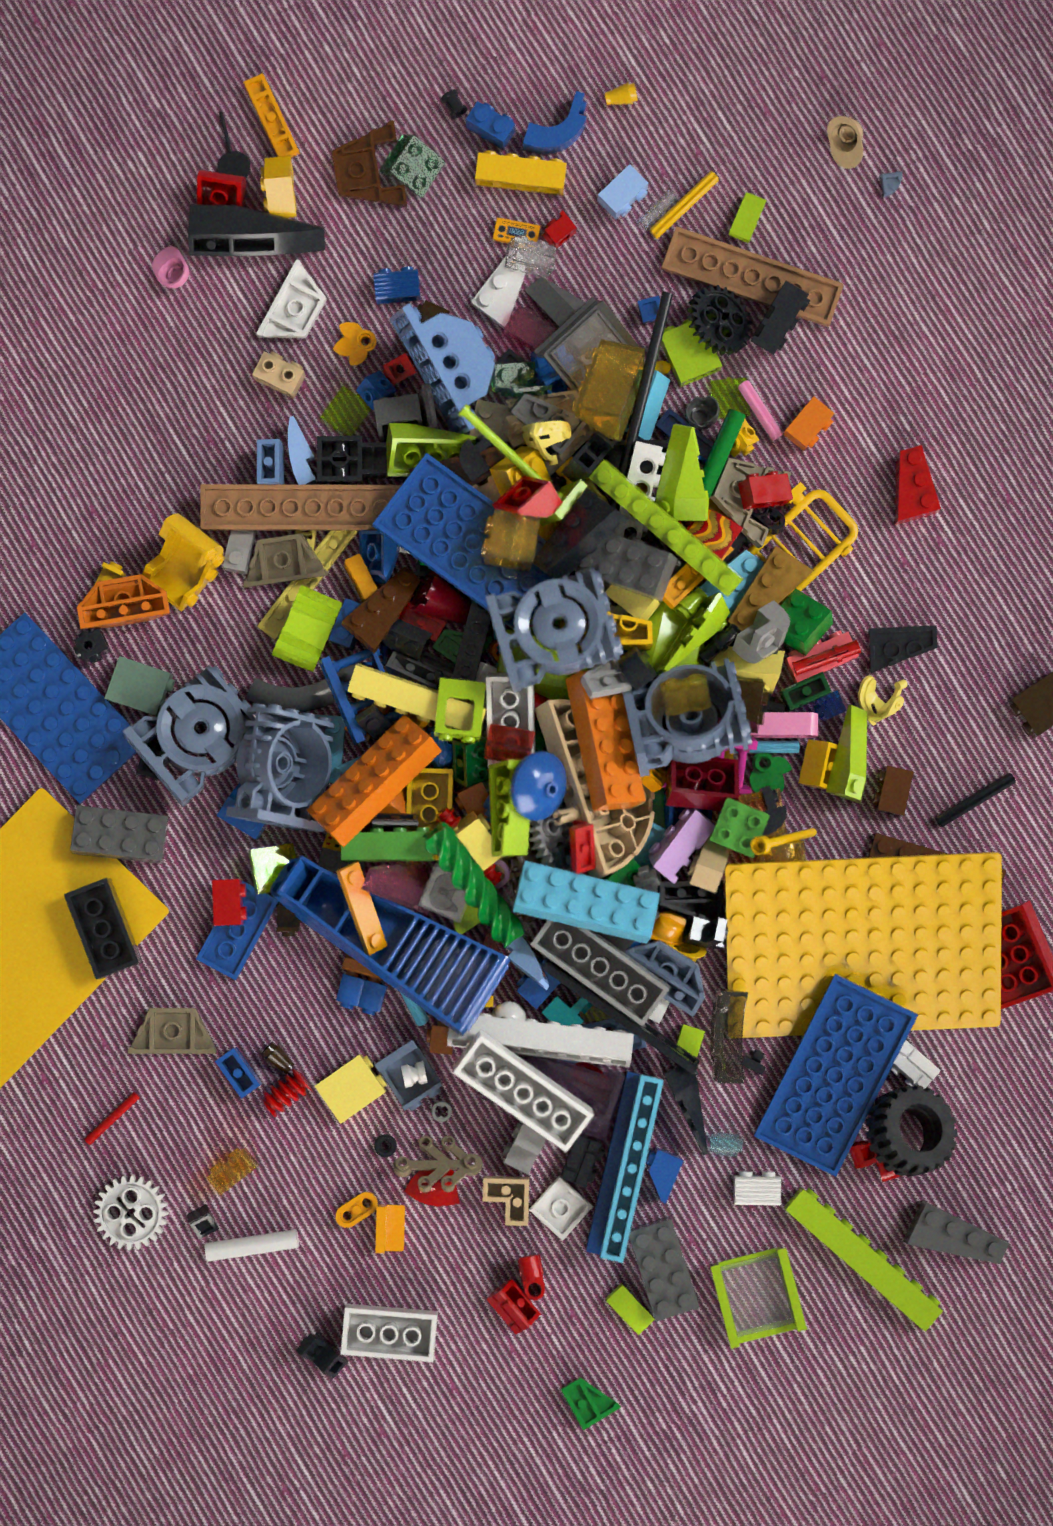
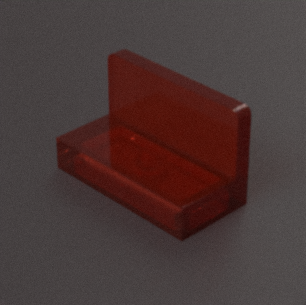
(508, 743)

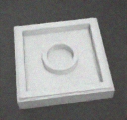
(560, 1207)

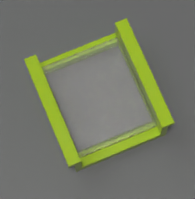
(758, 1296)

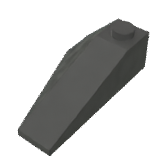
(553, 300)

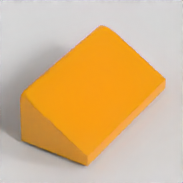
(360, 577)

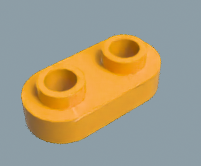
(357, 1209)

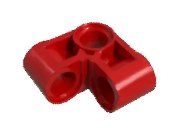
(863, 1157)
(531, 1272)

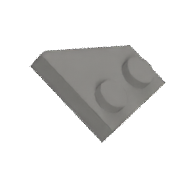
(605, 680)

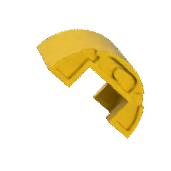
(184, 562)

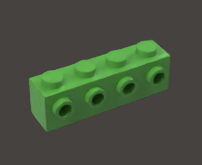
(387, 846)

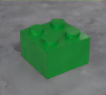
(807, 621)

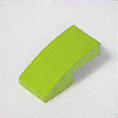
(747, 217)
(630, 1309)

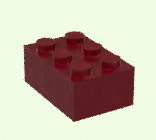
(702, 784)

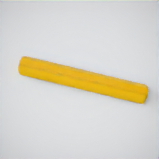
(684, 204)

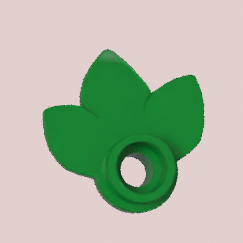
(771, 774)

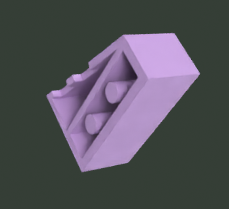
(680, 842)

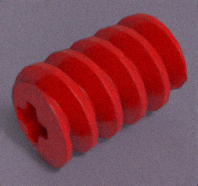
(285, 1092)

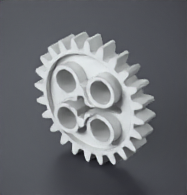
(146, 1197)

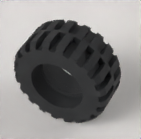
(936, 1126)

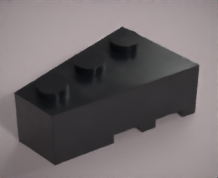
(780, 317)

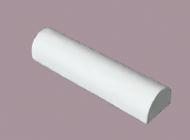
(251, 1245)

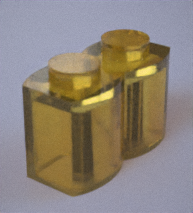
(685, 694)

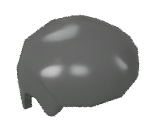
(702, 412)

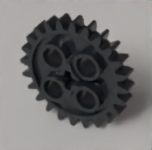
(719, 320)

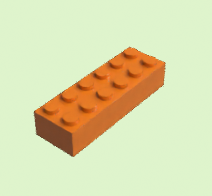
(605, 748)
(374, 780)

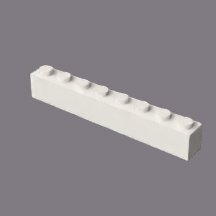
(552, 1040)

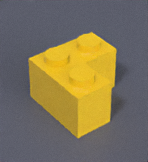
(278, 182)

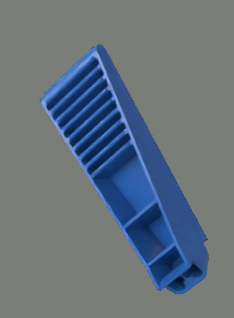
(423, 959)

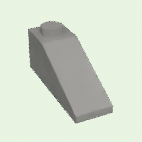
(239, 551)

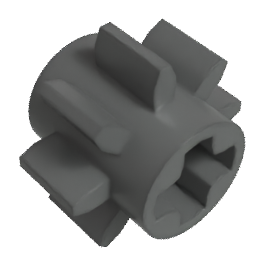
(647, 879)

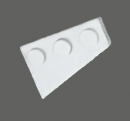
(499, 294)

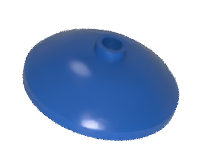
(538, 786)

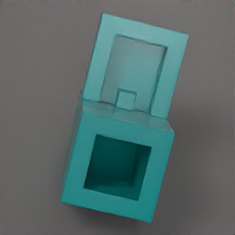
(563, 1013)

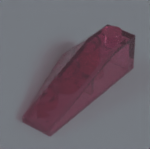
(399, 883)

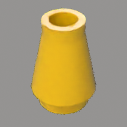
(622, 95)

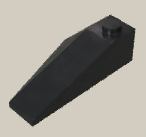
(686, 1092)

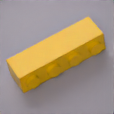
(520, 173)

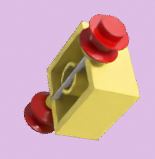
(475, 836)

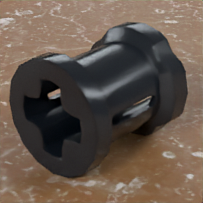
(454, 104)

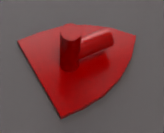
(436, 1195)

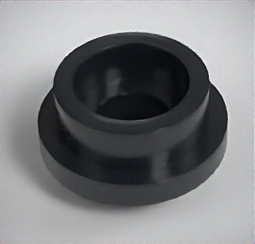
(382, 1152)

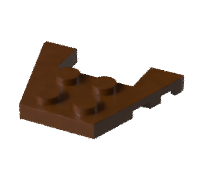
(358, 169)

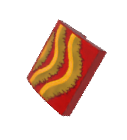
(716, 533)

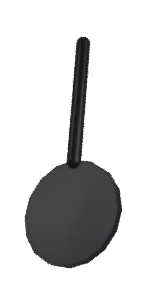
(233, 161)

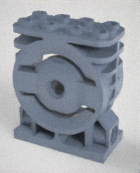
(597, 646)
(205, 686)
(685, 739)
(271, 763)

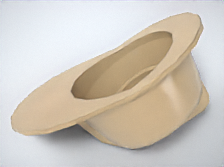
(845, 141)

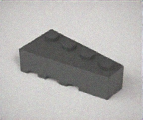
(946, 1233)

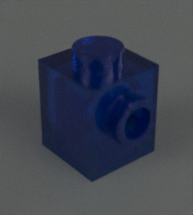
(829, 706)

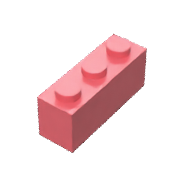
(835, 639)

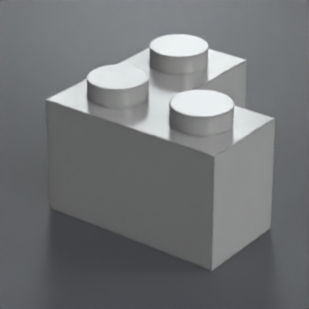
(524, 1148)

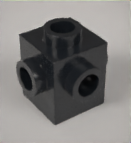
(99, 648)

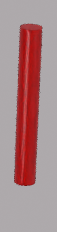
(109, 1120)

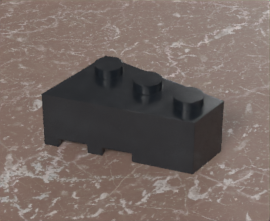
(691, 900)

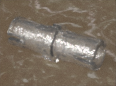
(657, 209)

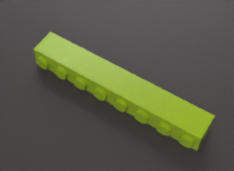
(666, 528)
(863, 1259)

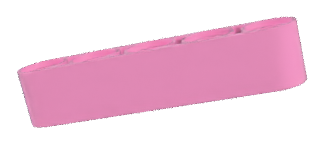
(788, 725)

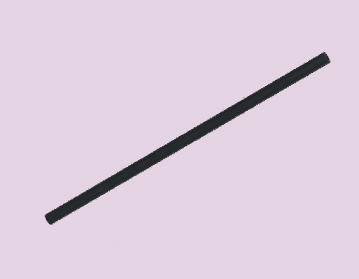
(644, 386)

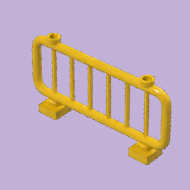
(801, 502)

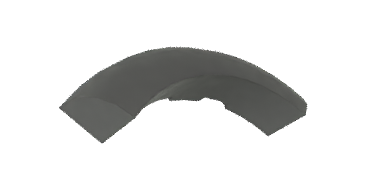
(299, 698)

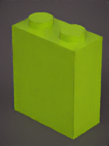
(686, 356)

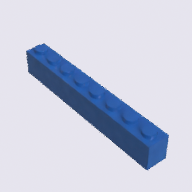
(612, 1163)

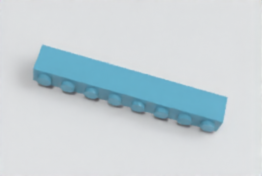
(631, 1168)

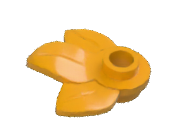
(351, 343)

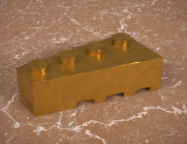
(774, 581)

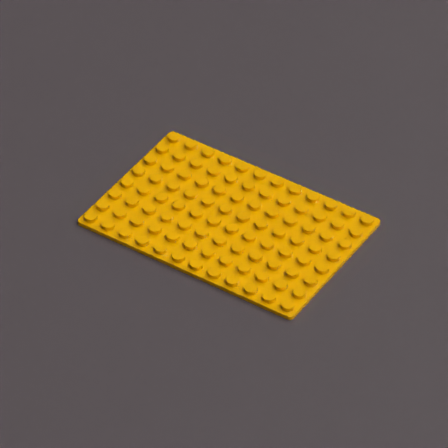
(895, 925)
(40, 949)

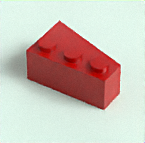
(914, 487)

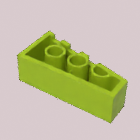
(508, 827)

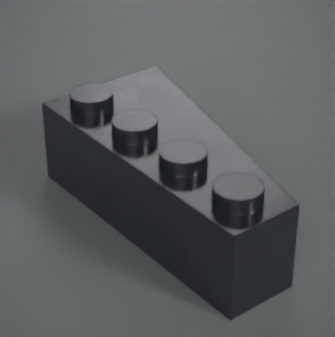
(578, 535)

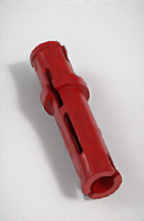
(851, 649)

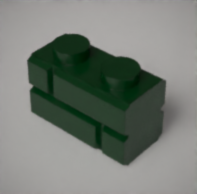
(805, 692)

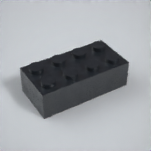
(103, 928)

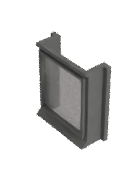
(572, 343)

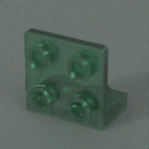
(413, 164)
(517, 378)

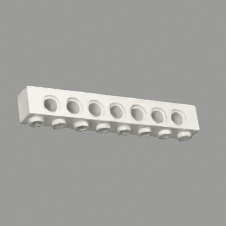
(641, 452)

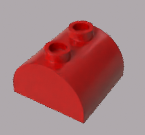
(220, 188)

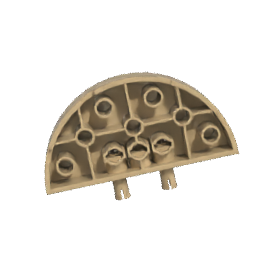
(618, 832)

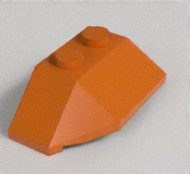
(122, 603)

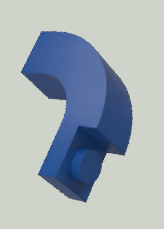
(559, 137)

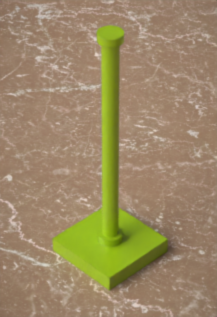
(567, 494)

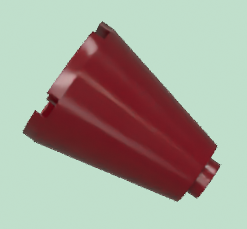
(441, 600)

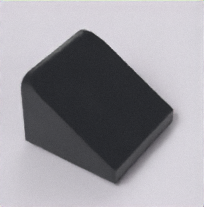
(202, 1221)

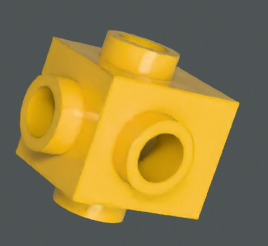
(745, 440)

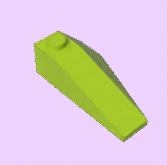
(410, 442)

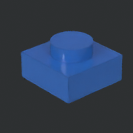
(648, 309)

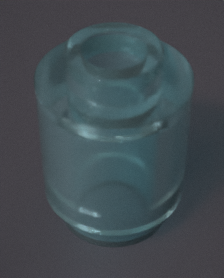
(726, 1144)

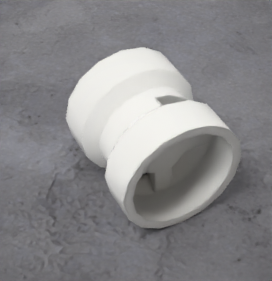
(413, 1074)

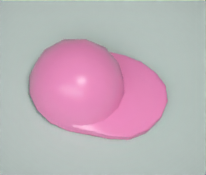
(170, 268)

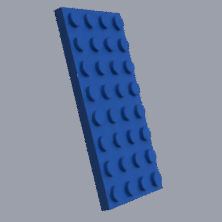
(443, 526)
(59, 711)
(835, 1074)

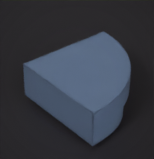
(890, 183)

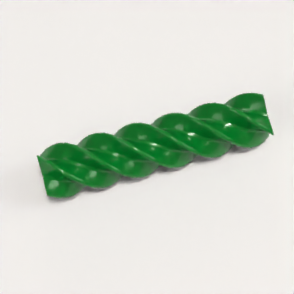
(469, 877)

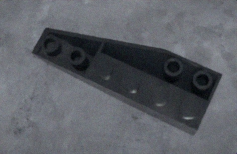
(248, 232)

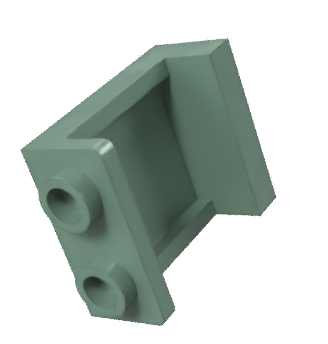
(139, 686)

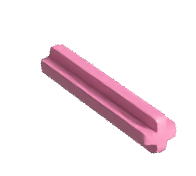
(760, 410)

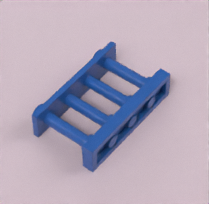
(339, 691)

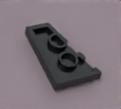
(897, 644)

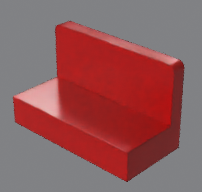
(582, 846)

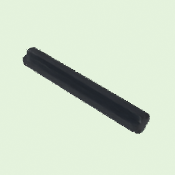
(975, 800)

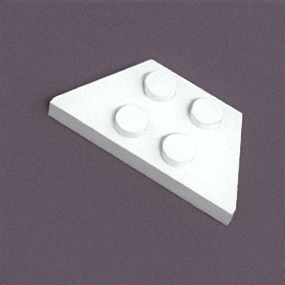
(294, 307)

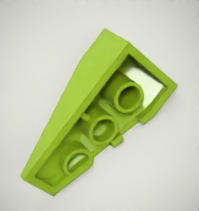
(681, 482)
(706, 622)
(850, 761)

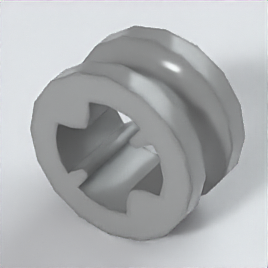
(441, 1118)

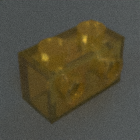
(231, 1172)

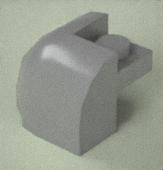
(764, 635)

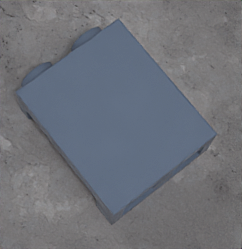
(391, 1071)

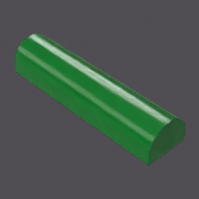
(721, 448)

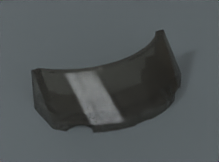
(727, 1036)

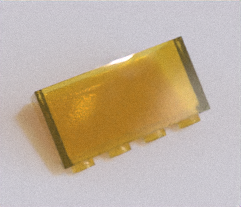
(610, 388)

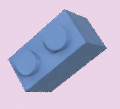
(270, 462)

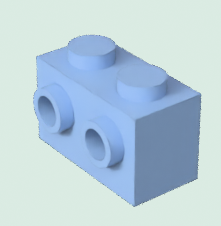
(623, 192)

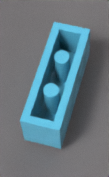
(654, 402)

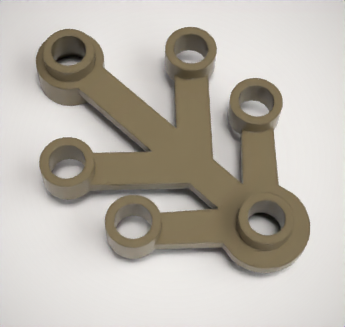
(440, 1165)

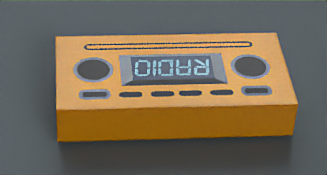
(507, 229)

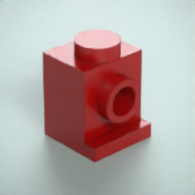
(559, 230)
(391, 368)

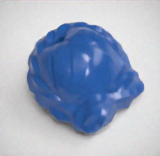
(445, 757)

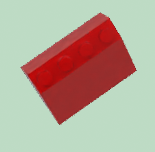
(1024, 956)

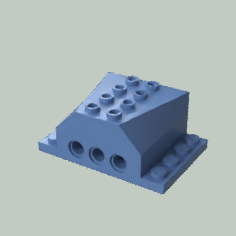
(449, 359)

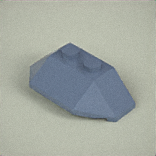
(675, 970)

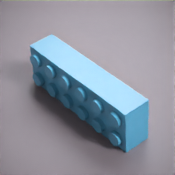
(586, 902)

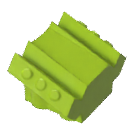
(307, 628)

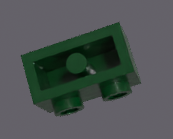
(469, 762)

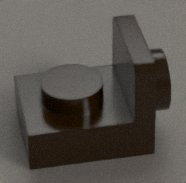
(287, 922)

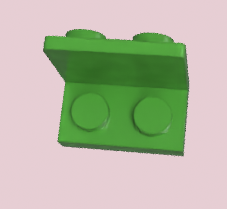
(738, 826)

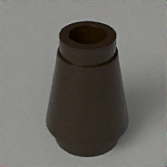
(276, 1057)

